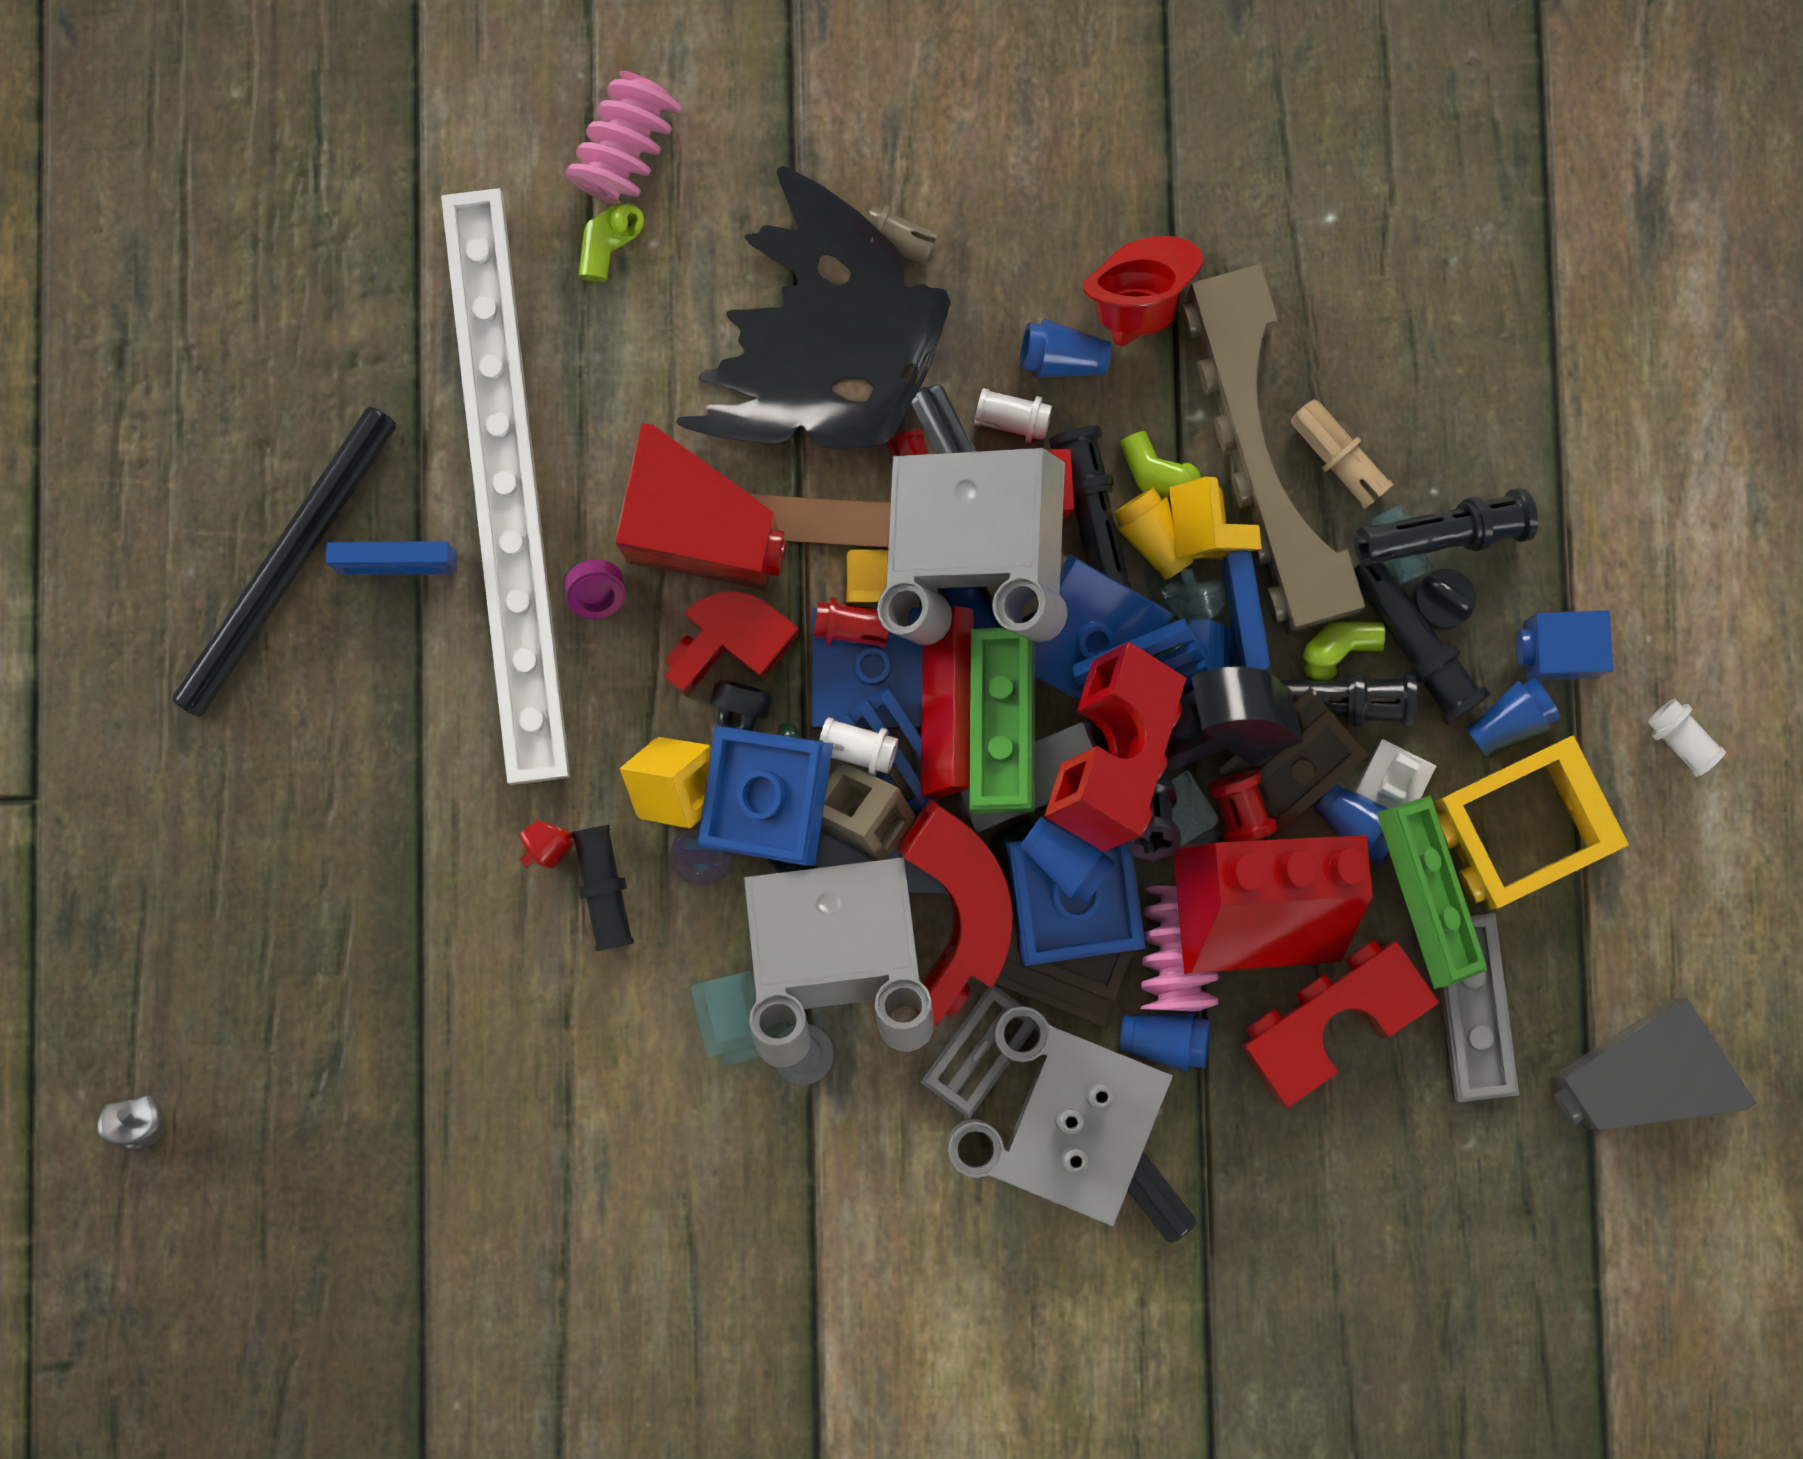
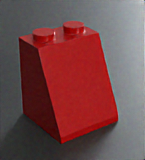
(695, 519)

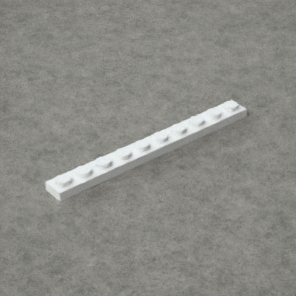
(505, 487)

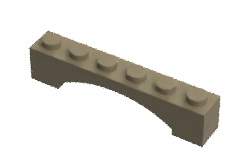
(1306, 575)

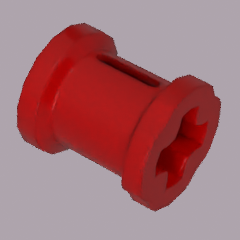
(1242, 806)

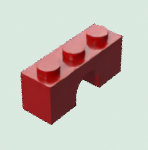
(1135, 706)
(1290, 1048)

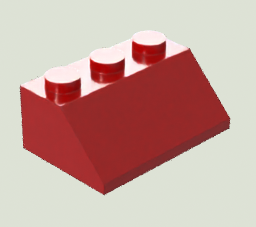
(1270, 901)

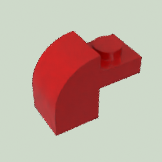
(730, 624)

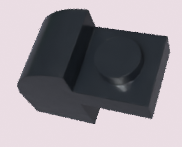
(1235, 711)

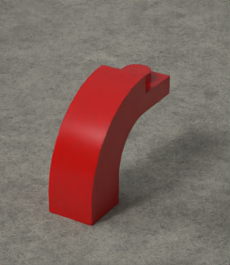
(979, 900)

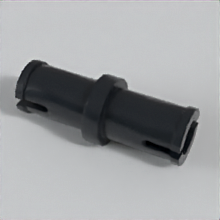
(602, 887)

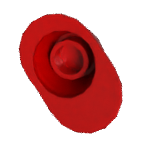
(1142, 285)

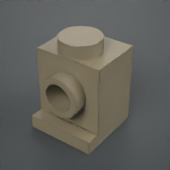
(865, 812)

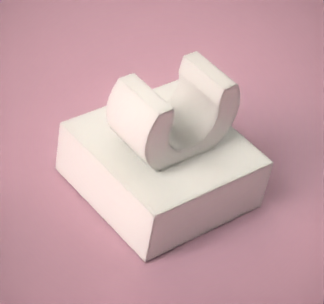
(1394, 776)

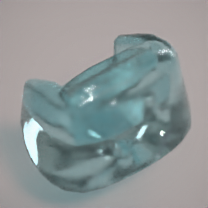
(1194, 598)

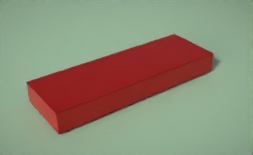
(947, 709)

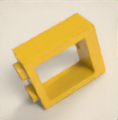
(1579, 793)

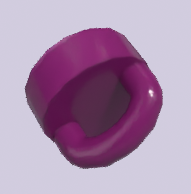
(594, 589)

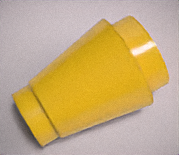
(1149, 529)

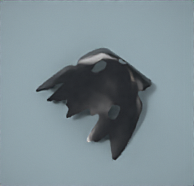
(826, 333)

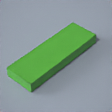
(1002, 722)
(1432, 892)

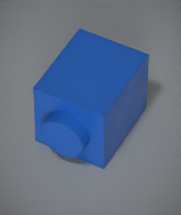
(1566, 645)

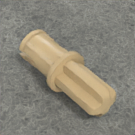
(1340, 453)

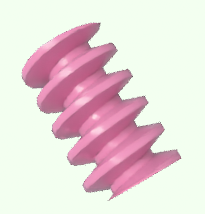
(622, 138)
(1173, 987)

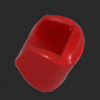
(545, 844)

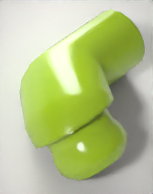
(604, 235)
(1150, 470)
(1336, 641)

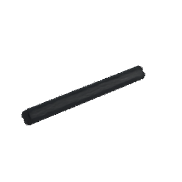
(284, 562)

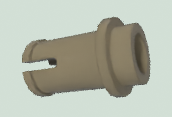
(911, 239)

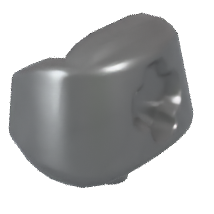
(132, 1123)

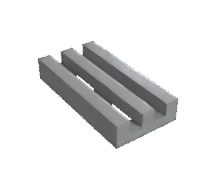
(949, 1092)

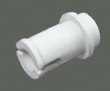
(1013, 415)
(1685, 737)
(860, 746)

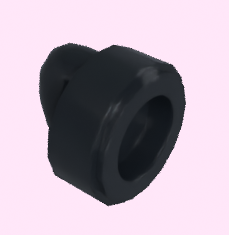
(1445, 599)
(740, 699)

